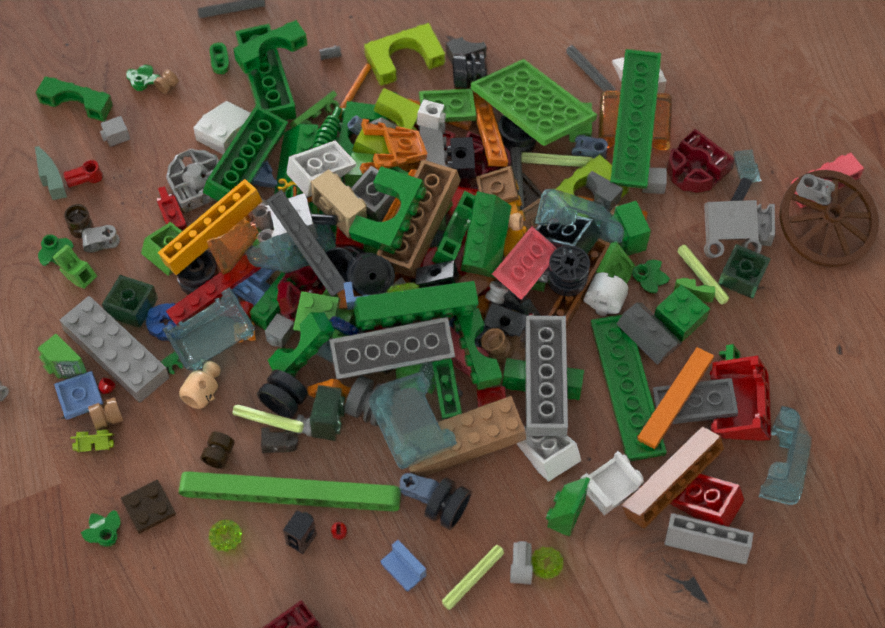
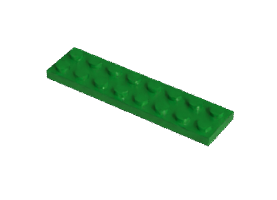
(635, 119)
(625, 386)

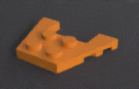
(403, 144)

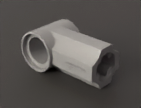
(521, 568)

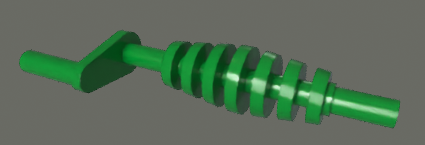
(327, 131)

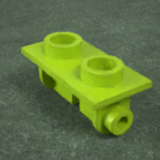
(84, 440)

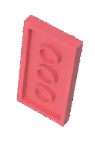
(525, 263)

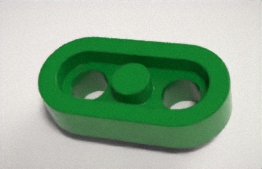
(219, 61)

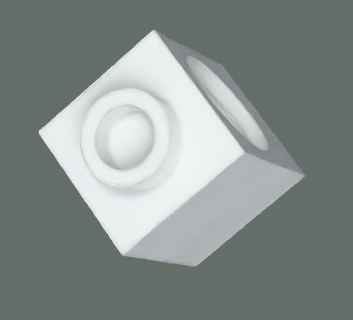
(431, 114)

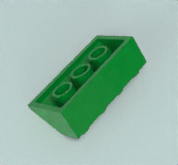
(294, 142)
(486, 234)

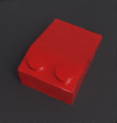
(710, 500)

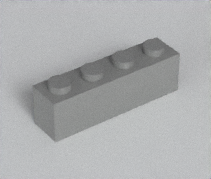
(434, 144)
(709, 538)

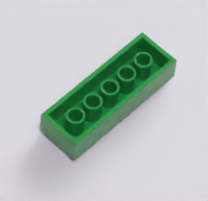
(269, 81)
(246, 153)
(415, 305)

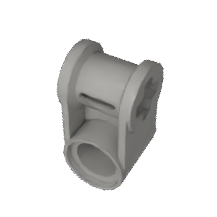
(816, 189)
(98, 238)

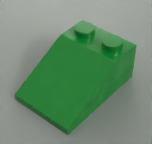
(568, 506)

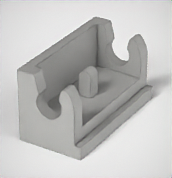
(766, 224)

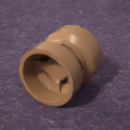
(167, 80)

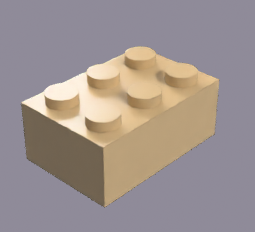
(337, 199)

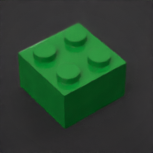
(635, 228)
(682, 312)

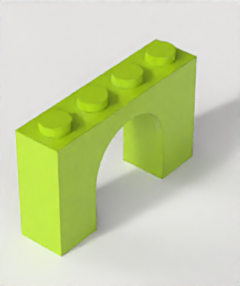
(418, 38)
(397, 109)
(579, 178)

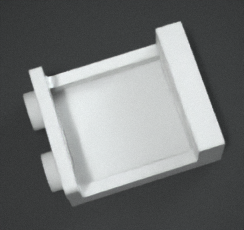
(613, 483)

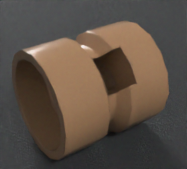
(497, 345)
(105, 413)

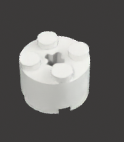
(606, 294)

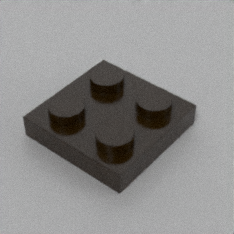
(148, 506)

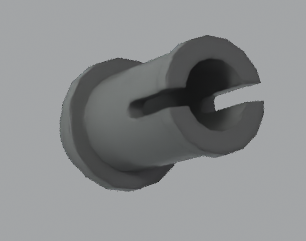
(330, 52)

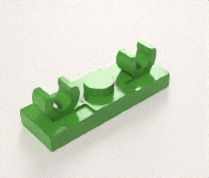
(315, 110)

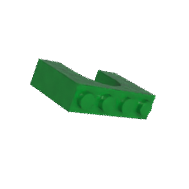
(364, 111)
(388, 234)

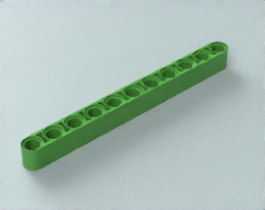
(290, 491)

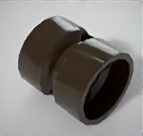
(77, 219)
(218, 447)

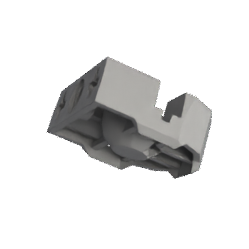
(187, 181)

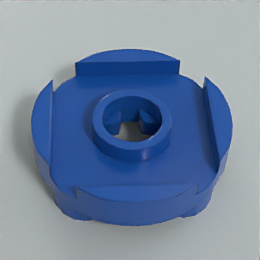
(154, 319)

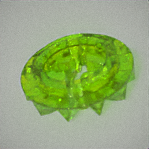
(402, 287)
(222, 527)
(551, 570)

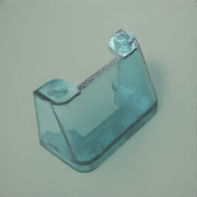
(563, 208)
(283, 256)
(210, 331)
(409, 421)
(787, 479)

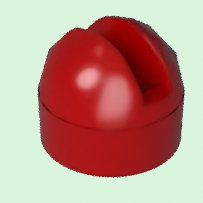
(106, 385)
(334, 531)

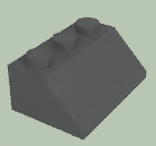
(648, 332)

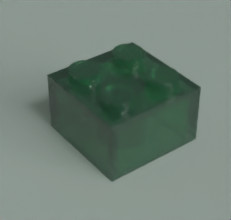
(744, 271)
(130, 301)
(327, 413)

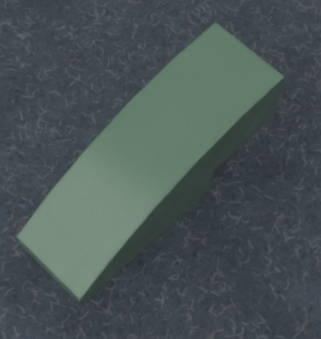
(50, 175)

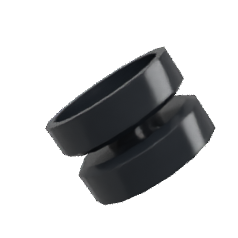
(514, 136)
(364, 264)
(197, 272)
(282, 394)
(448, 503)

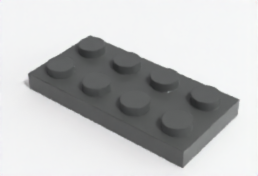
(707, 401)

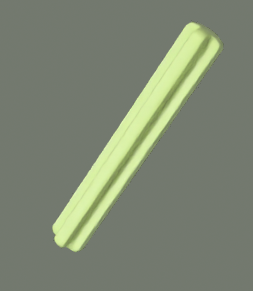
(554, 159)
(702, 273)
(268, 418)
(473, 576)

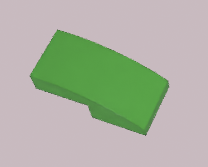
(702, 292)

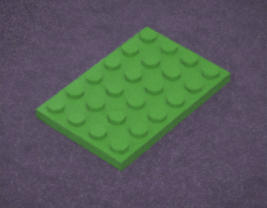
(533, 102)

